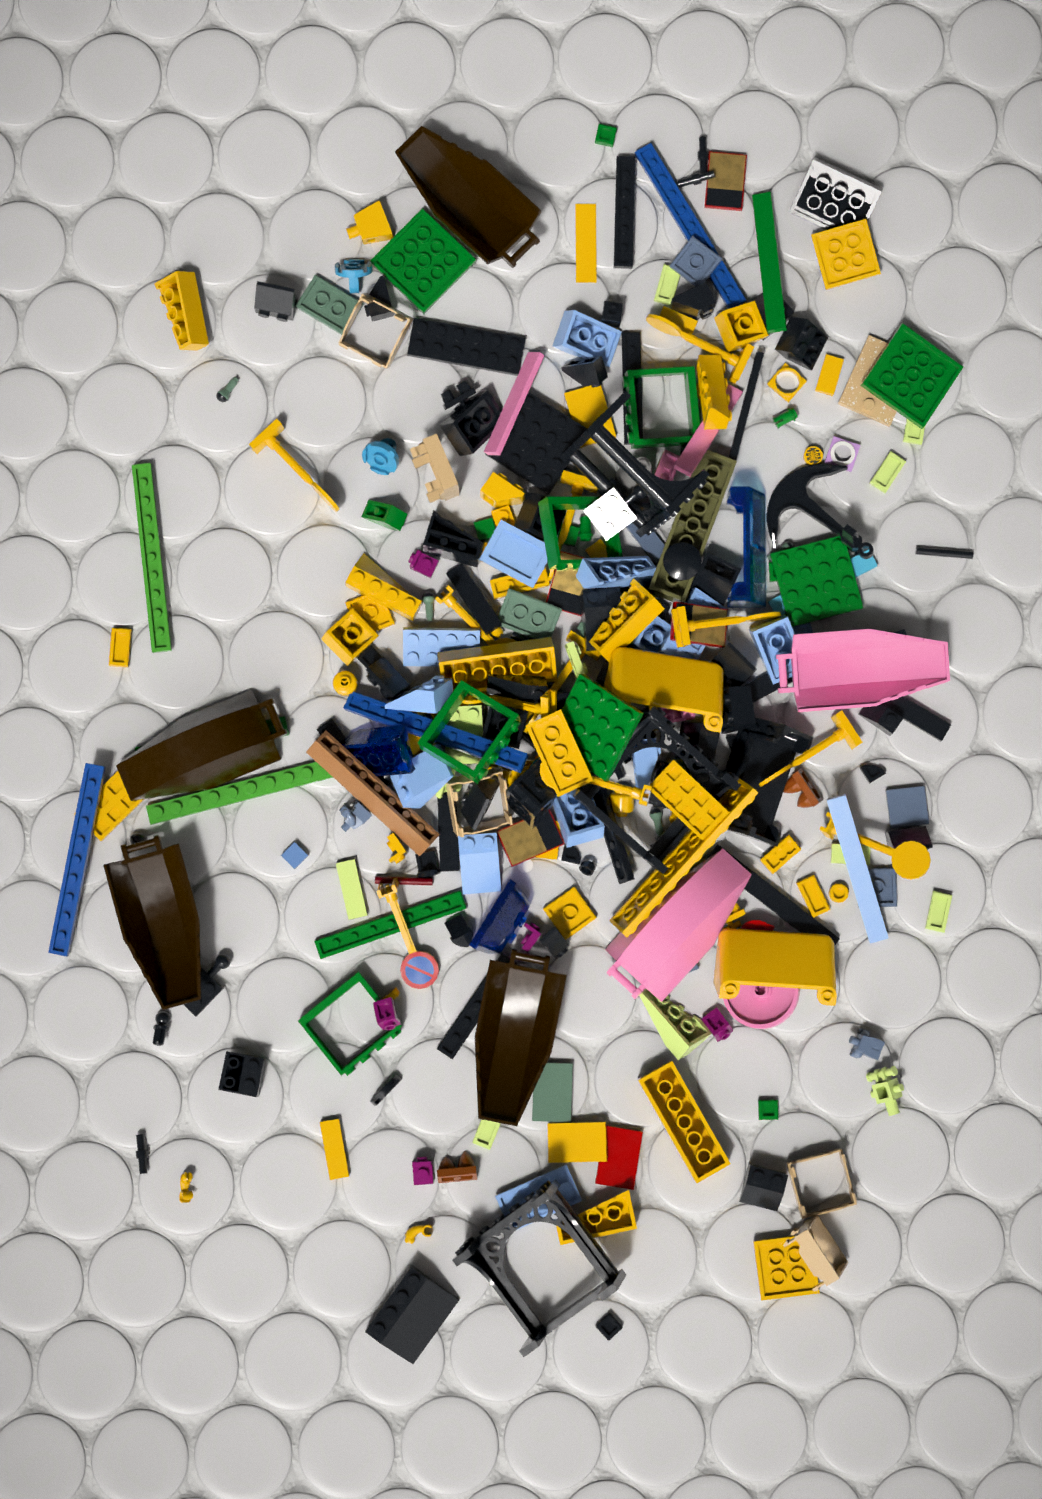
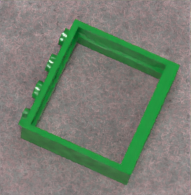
(691, 400)
(546, 508)
(445, 714)
(364, 1055)

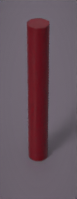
(404, 880)

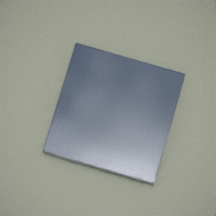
(695, 262)
(907, 807)
(884, 886)

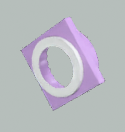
(831, 459)

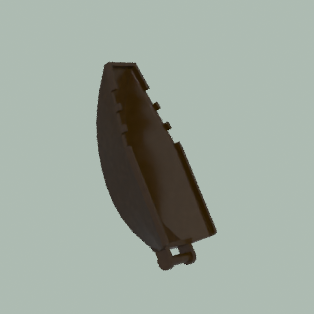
(470, 197)
(204, 749)
(159, 919)
(515, 1035)

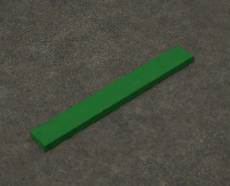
(769, 262)
(388, 925)

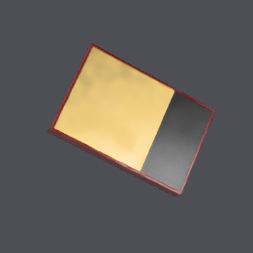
(727, 188)
(566, 588)
(706, 636)
(524, 843)

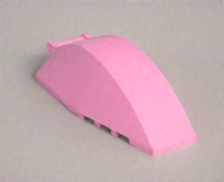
(860, 668)
(680, 927)

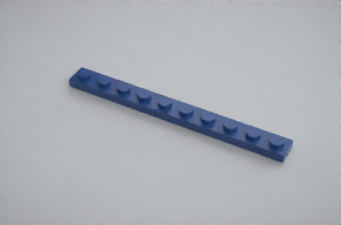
(687, 221)
(417, 725)
(77, 859)

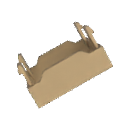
(398, 315)
(445, 485)
(484, 826)
(792, 1174)
(819, 1251)

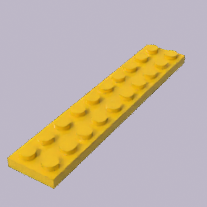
(679, 863)

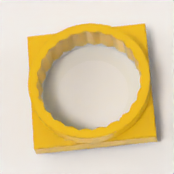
(787, 370)

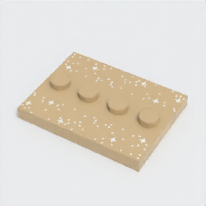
(859, 399)

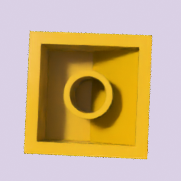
(740, 326)
(349, 637)

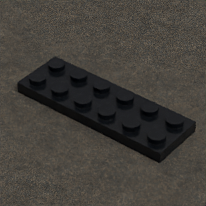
(466, 346)

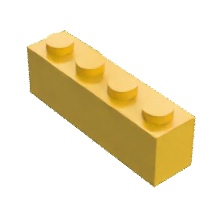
(184, 308)
(713, 392)
(378, 586)
(627, 620)
(605, 1218)

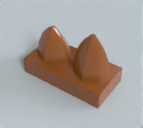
(798, 782)
(465, 1172)

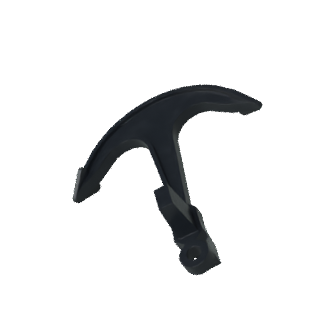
(792, 494)

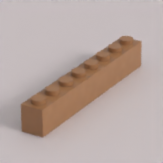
(372, 793)

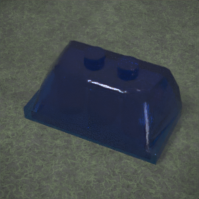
(382, 749)
(502, 920)

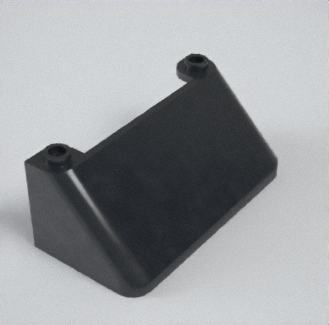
(755, 757)

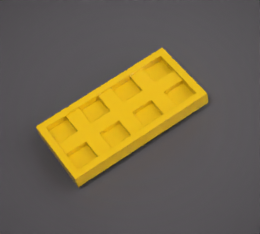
(688, 800)
(112, 807)

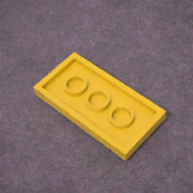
(559, 753)

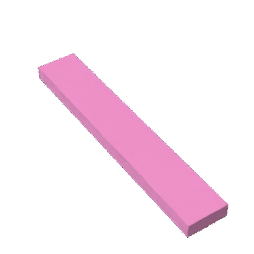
(514, 403)
(703, 439)

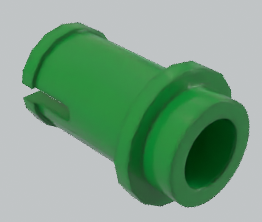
(787, 416)
(585, 529)

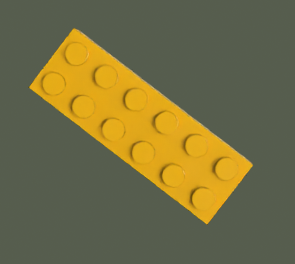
(523, 658)
(684, 1121)

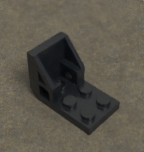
(530, 796)

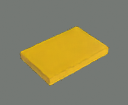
(586, 406)
(577, 1142)

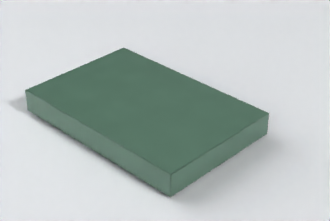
(327, 304)
(528, 615)
(553, 1094)

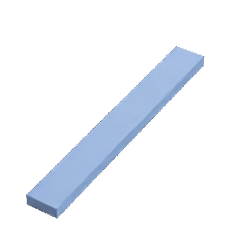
(857, 868)

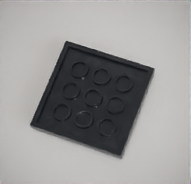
(538, 442)

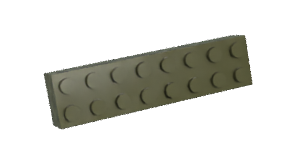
(694, 523)

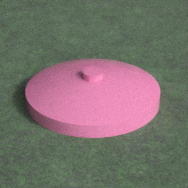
(763, 1005)

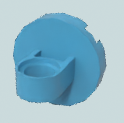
(353, 270)
(381, 456)

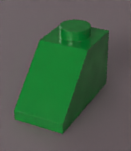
(384, 515)

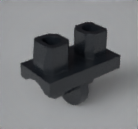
(449, 400)

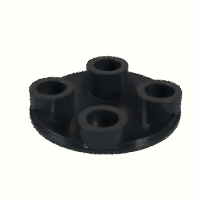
(682, 561)

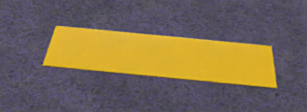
(585, 243)

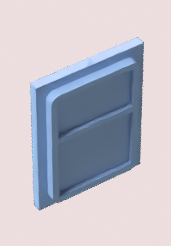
(515, 554)

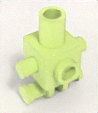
(886, 1088)

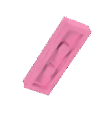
(665, 466)

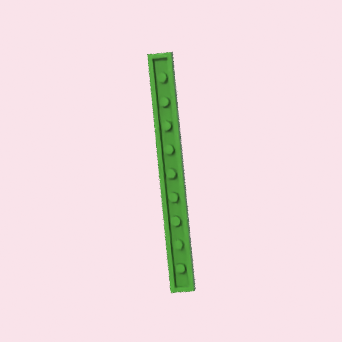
(151, 558)
(236, 792)

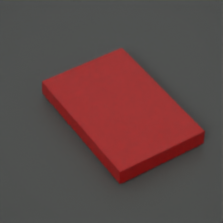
(622, 1158)

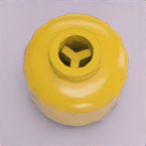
(346, 689)
(621, 803)

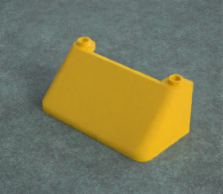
(668, 683)
(775, 961)

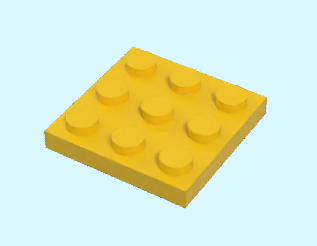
(846, 254)
(782, 1269)

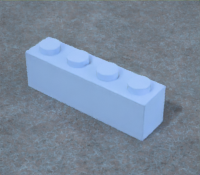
(615, 571)

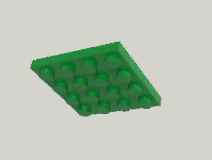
(423, 261)
(912, 376)
(816, 581)
(599, 724)

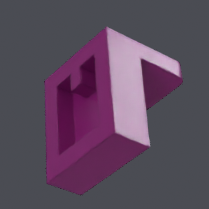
(423, 563)
(529, 941)
(386, 1014)
(717, 1025)
(422, 1171)

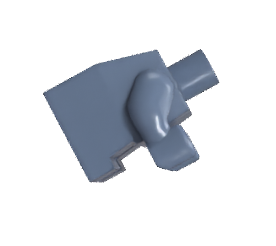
(354, 817)
(866, 1045)

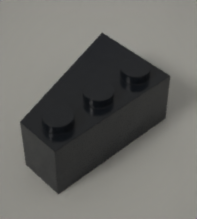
(451, 543)

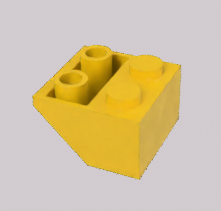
(500, 492)

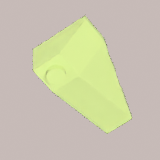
(676, 1027)

